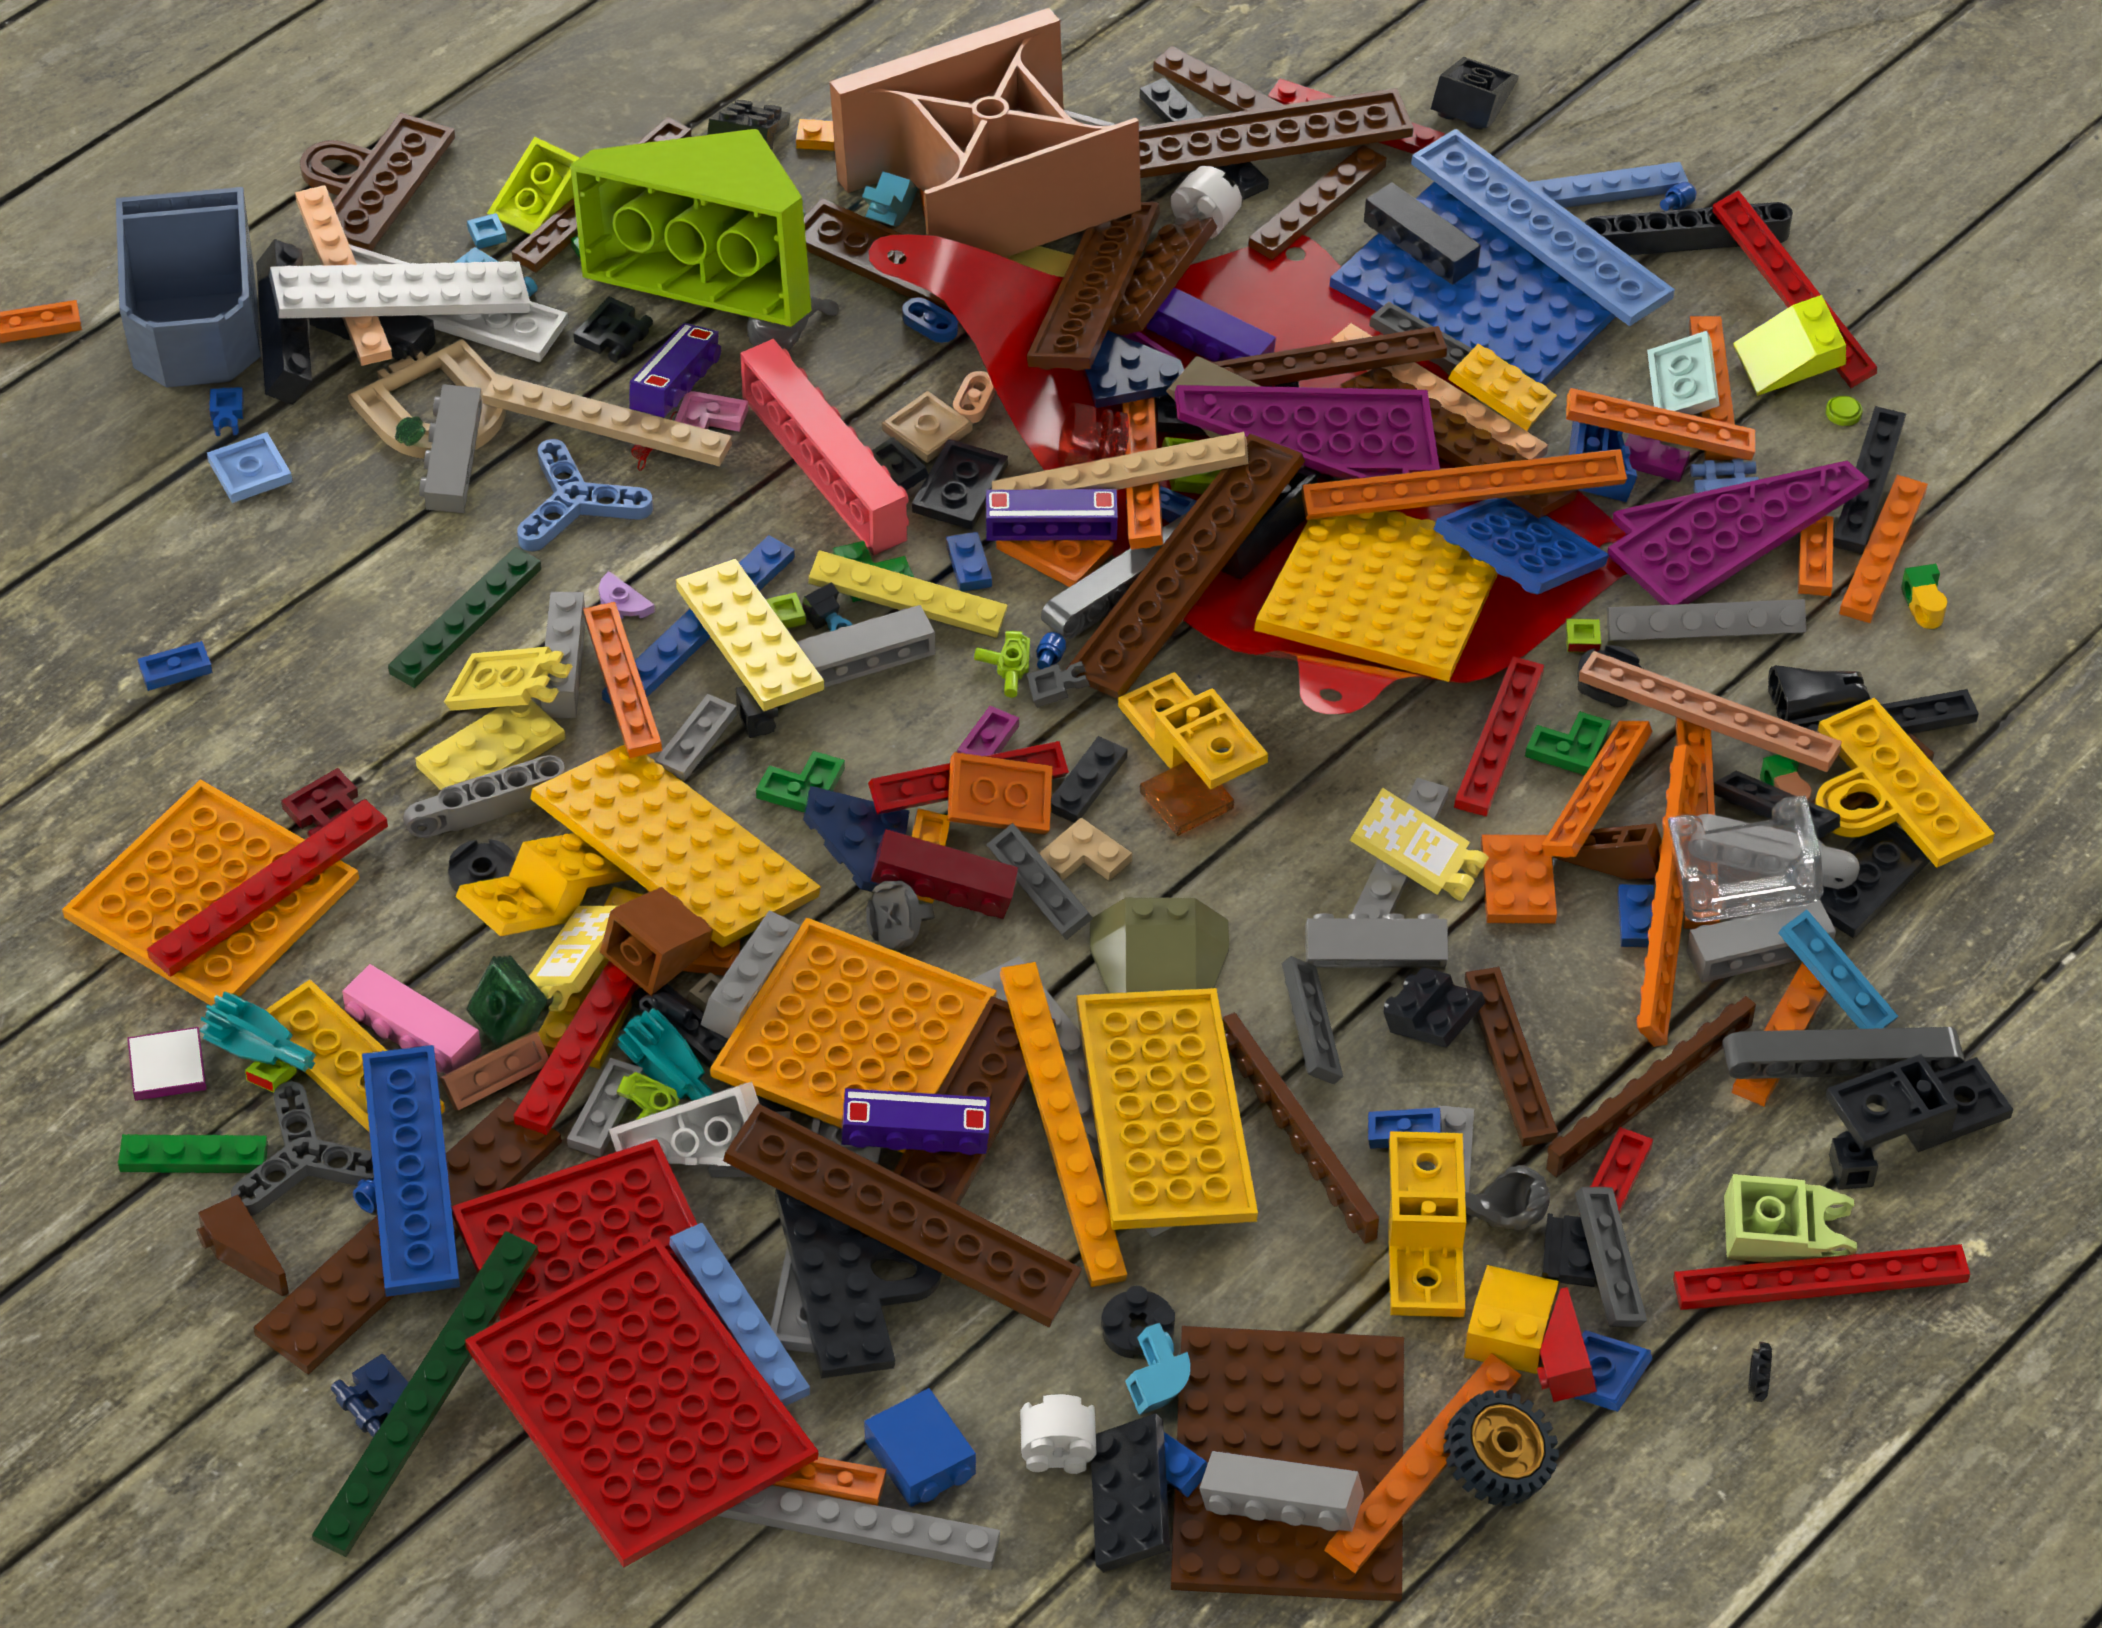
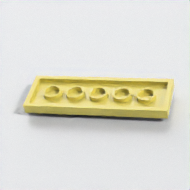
(750, 635)

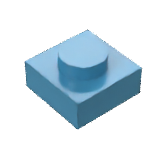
(486, 231)

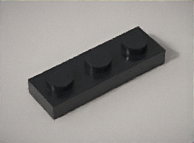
(1087, 779)

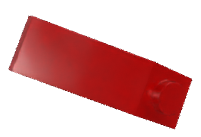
(1564, 1354)

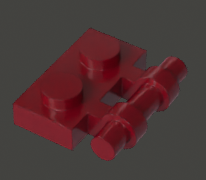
(319, 799)

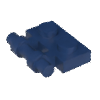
(374, 1381)

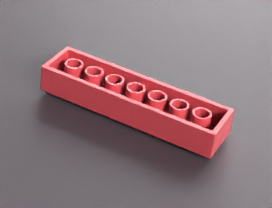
(824, 446)

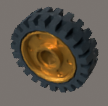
(1501, 1421)

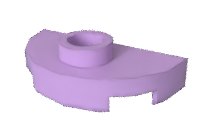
(626, 598)

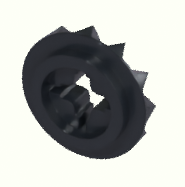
(1760, 1371)

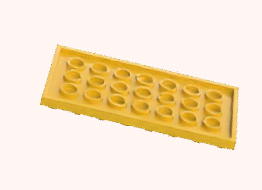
(675, 841)
(1165, 1109)

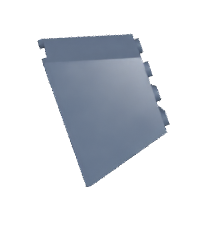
(187, 285)

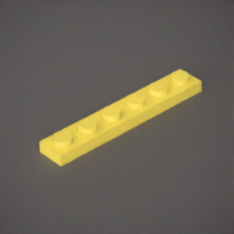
(906, 592)

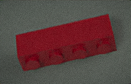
(945, 874)

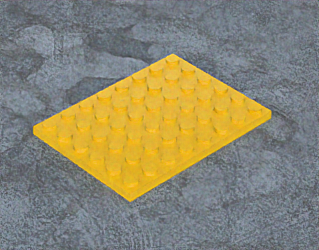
(1379, 592)

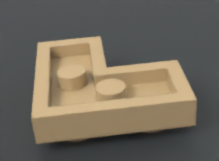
(1086, 845)

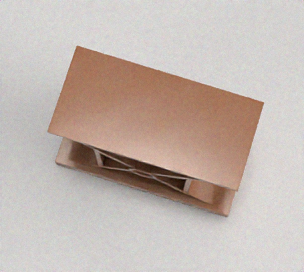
(987, 139)

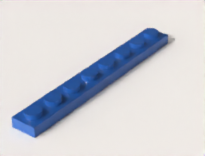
(689, 634)

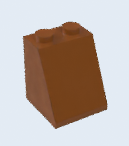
(654, 938)

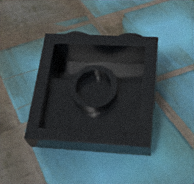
(1431, 1008)

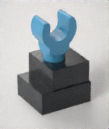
(822, 608)

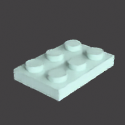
(1684, 375)

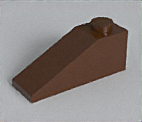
(1621, 851)
(240, 1244)

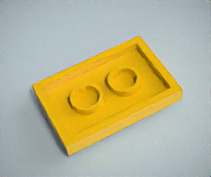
(1502, 387)

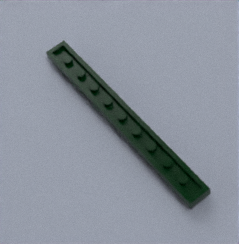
(423, 1395)

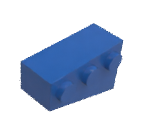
(1591, 438)

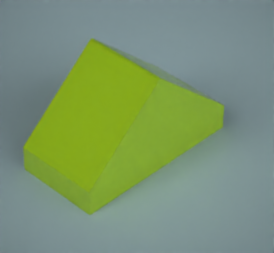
(696, 224)

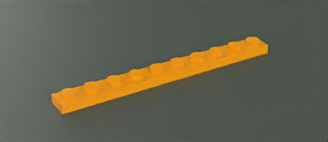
(1063, 1125)

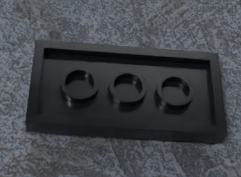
(1886, 865)
(1130, 1493)

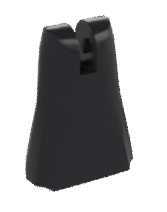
(1814, 692)

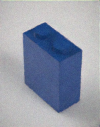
(920, 1447)

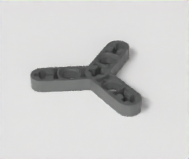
(296, 1145)

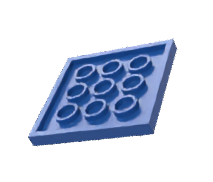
(1519, 545)

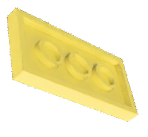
(491, 744)

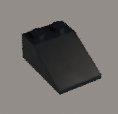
(1472, 92)

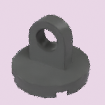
(896, 915)

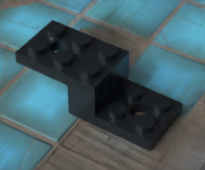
(744, 116)
(1919, 1103)

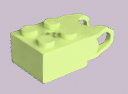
(1783, 1220)

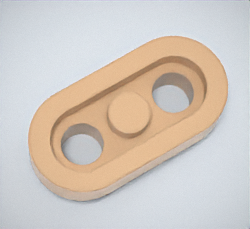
(974, 396)

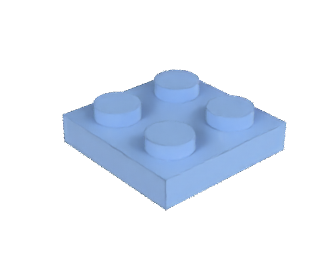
(249, 467)

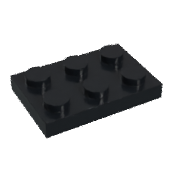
(959, 484)

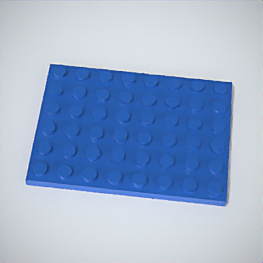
(1504, 305)

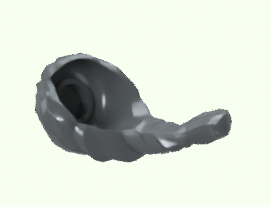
(786, 337)
(1512, 1200)

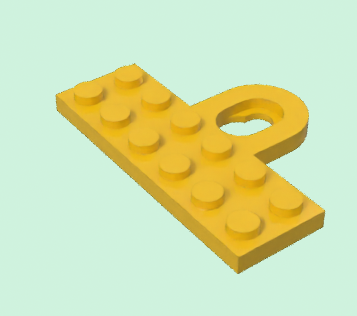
(1903, 782)

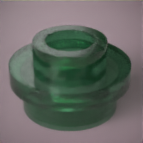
(409, 430)

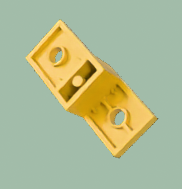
(1193, 730)
(542, 886)
(1426, 1224)

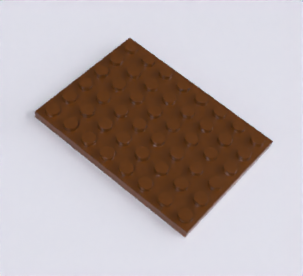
(1294, 1401)

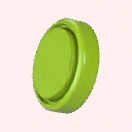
(1844, 410)

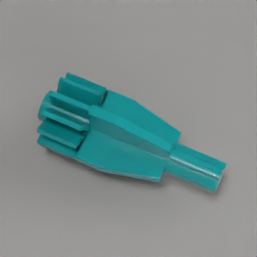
(251, 1033)
(664, 1054)

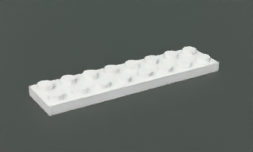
(399, 289)
(516, 333)

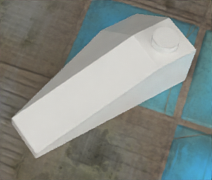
(695, 1130)

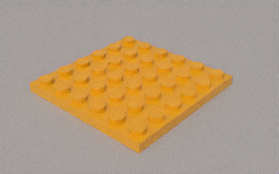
(183, 866)
(849, 1019)

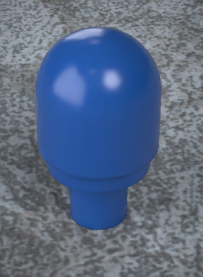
(1679, 197)
(1050, 649)

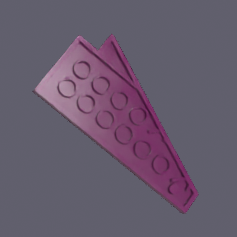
(1336, 429)
(1703, 538)

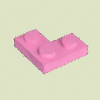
(713, 411)

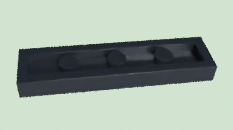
(1762, 797)

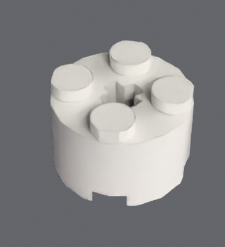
(1206, 196)
(1058, 1434)

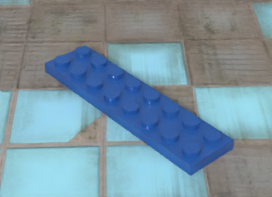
(410, 1171)

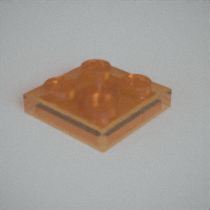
(1184, 798)

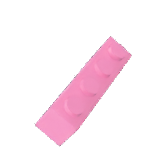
(410, 1019)

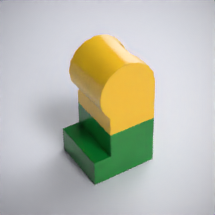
(1922, 595)

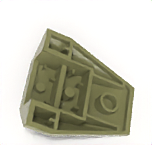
(1159, 945)

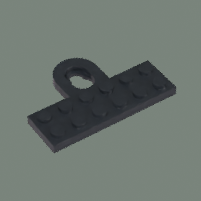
(841, 1290)

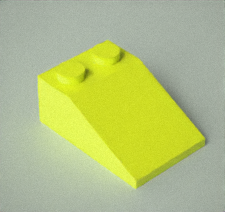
(535, 187)
(1792, 346)

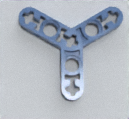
(564, 504)

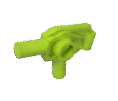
(1011, 662)
(647, 1094)

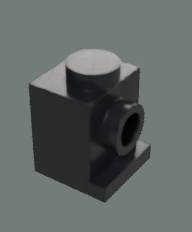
(752, 716)
(1848, 1157)

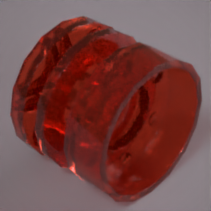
(1087, 439)

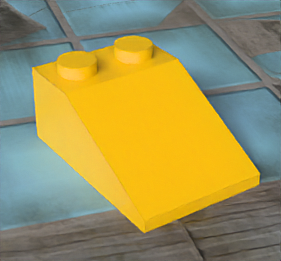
(1510, 1318)

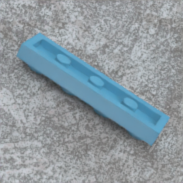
(1837, 972)

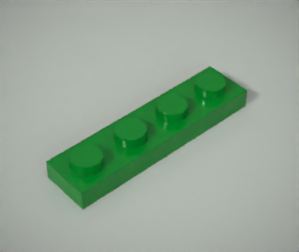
(192, 1153)

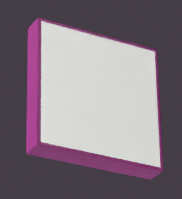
(166, 1063)

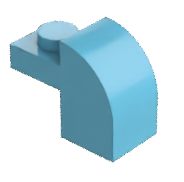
(890, 199)
(1164, 1377)

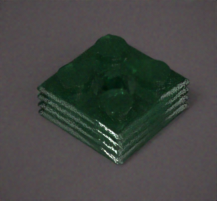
(505, 1001)

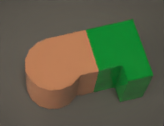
(1783, 774)

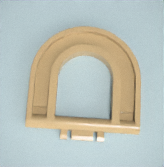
(385, 412)

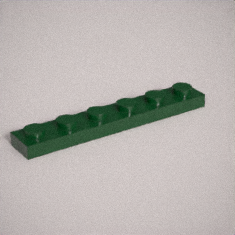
(464, 617)

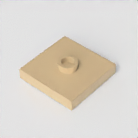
(926, 426)

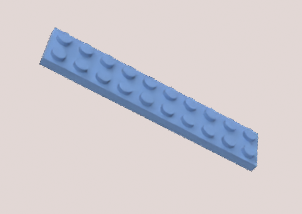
(1543, 227)

